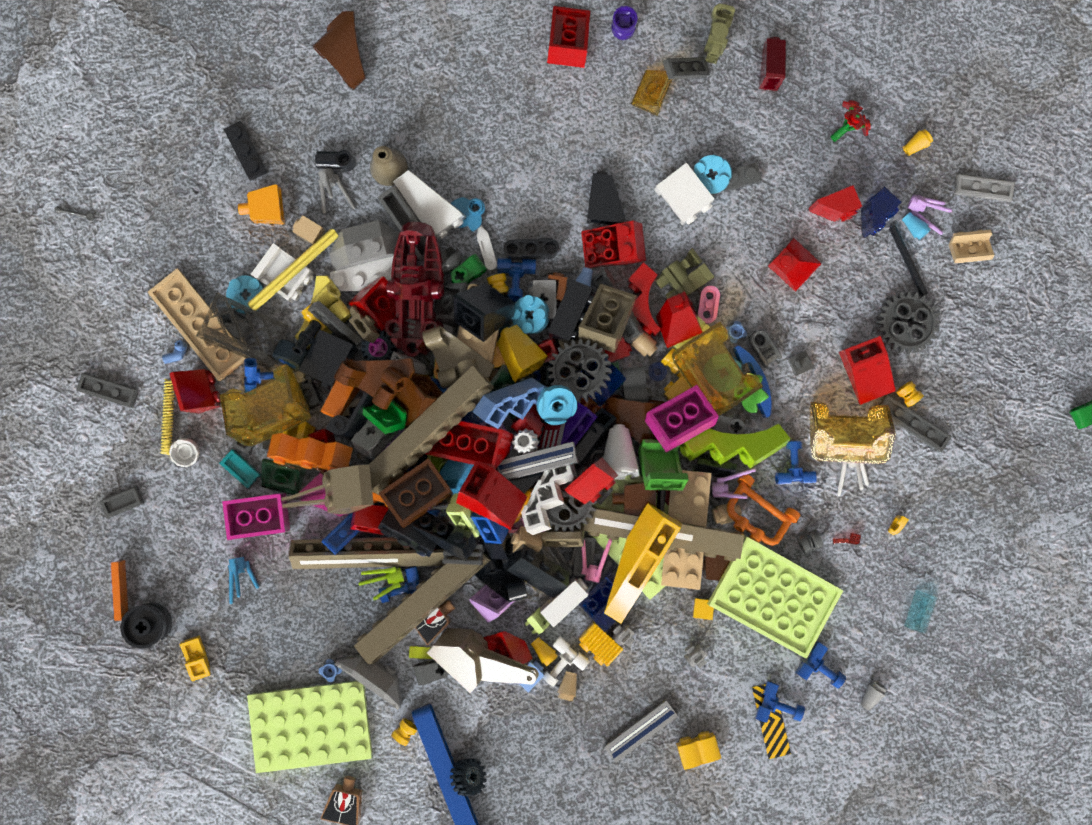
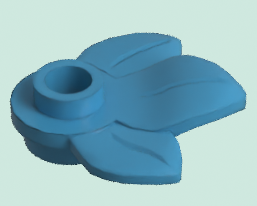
(466, 206)

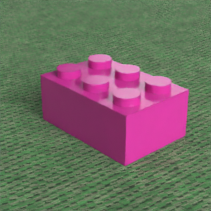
(681, 418)
(255, 516)

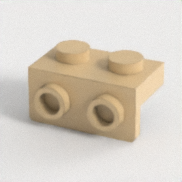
(971, 246)

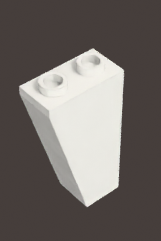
(429, 205)

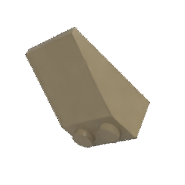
(607, 317)

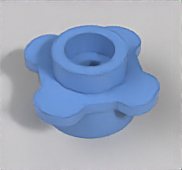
(741, 333)
(324, 671)

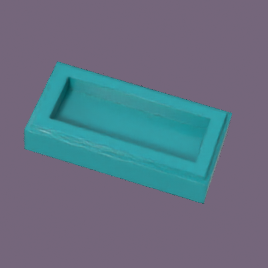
(240, 468)

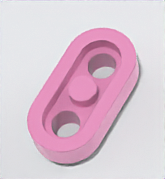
(708, 305)

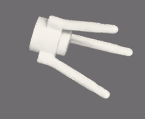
(859, 467)

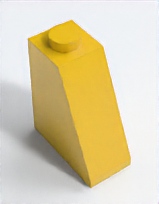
(520, 353)

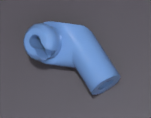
(177, 354)

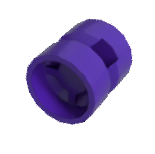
(624, 22)

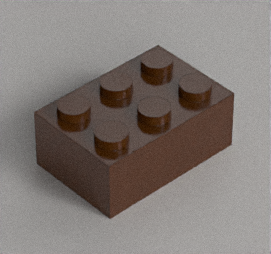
(415, 493)

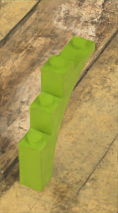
(723, 446)

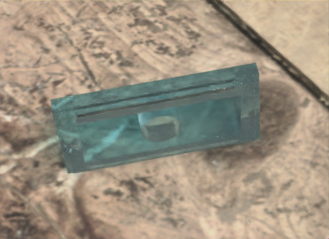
(920, 611)

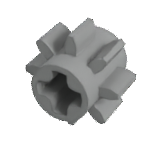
(623, 635)
(695, 656)

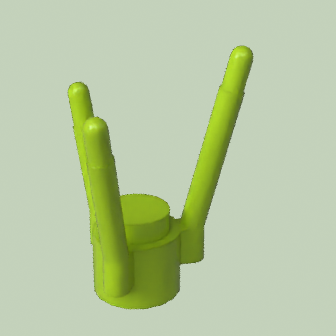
(393, 576)

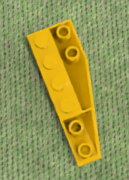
(640, 557)

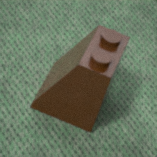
(417, 396)

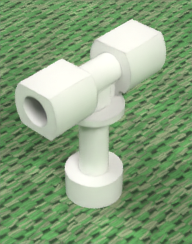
(567, 656)

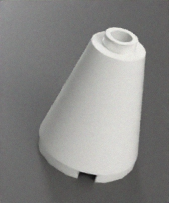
(620, 452)

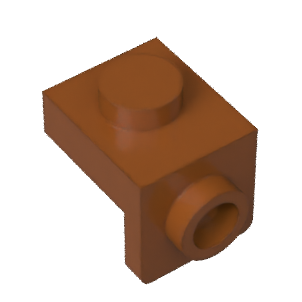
(559, 277)

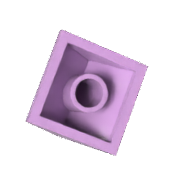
(489, 603)

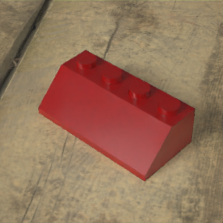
(473, 442)

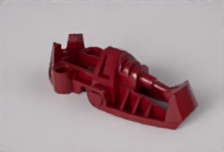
(414, 285)

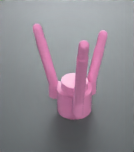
(594, 572)

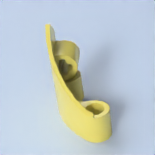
(329, 296)

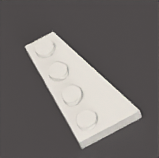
(358, 277)

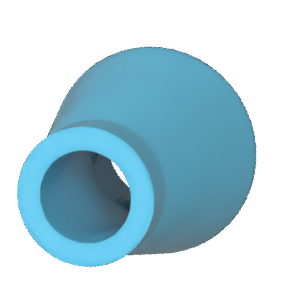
(916, 226)

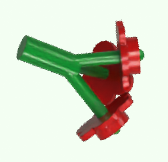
(852, 119)

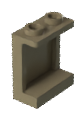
(565, 539)

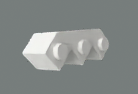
(546, 496)

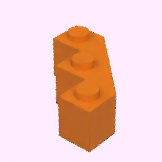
(308, 452)

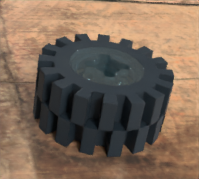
(463, 771)

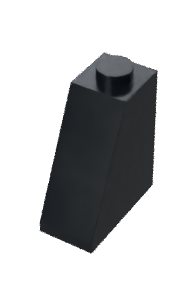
(604, 201)

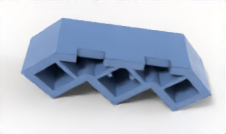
(514, 399)

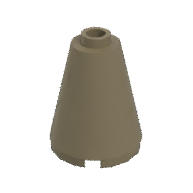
(387, 165)

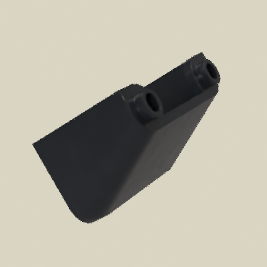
(347, 427)

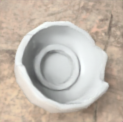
(184, 452)

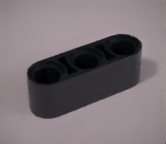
(539, 243)

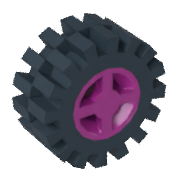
(370, 350)

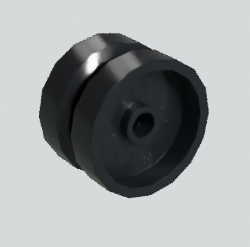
(146, 625)

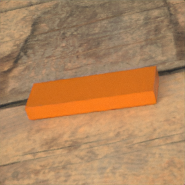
(119, 589)

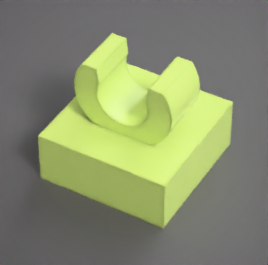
(537, 621)

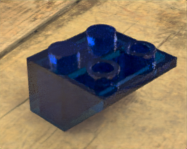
(877, 211)
(596, 604)

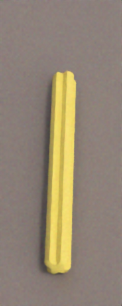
(293, 269)

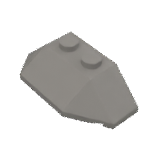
(363, 244)
(375, 677)

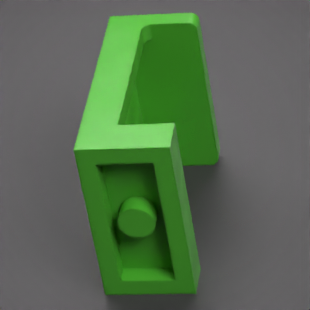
(660, 468)

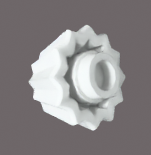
(525, 441)

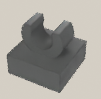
(800, 363)

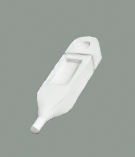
(486, 249)

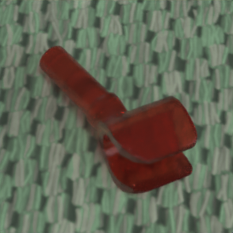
(854, 539)

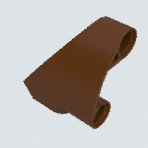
(341, 49)
(377, 378)
(632, 415)

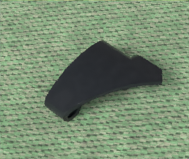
(501, 581)

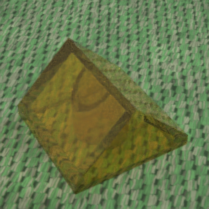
(652, 91)

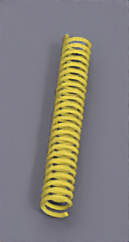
(168, 401)

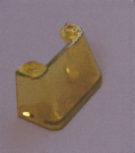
(710, 366)
(266, 409)
(851, 437)

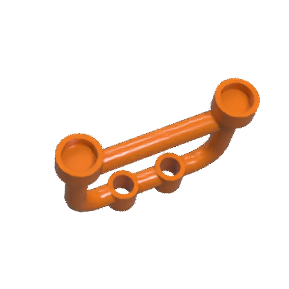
(742, 523)

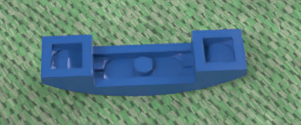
(745, 357)

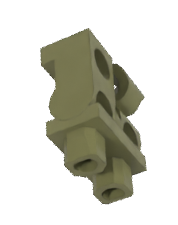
(718, 31)
(679, 280)

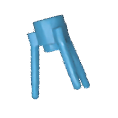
(236, 567)

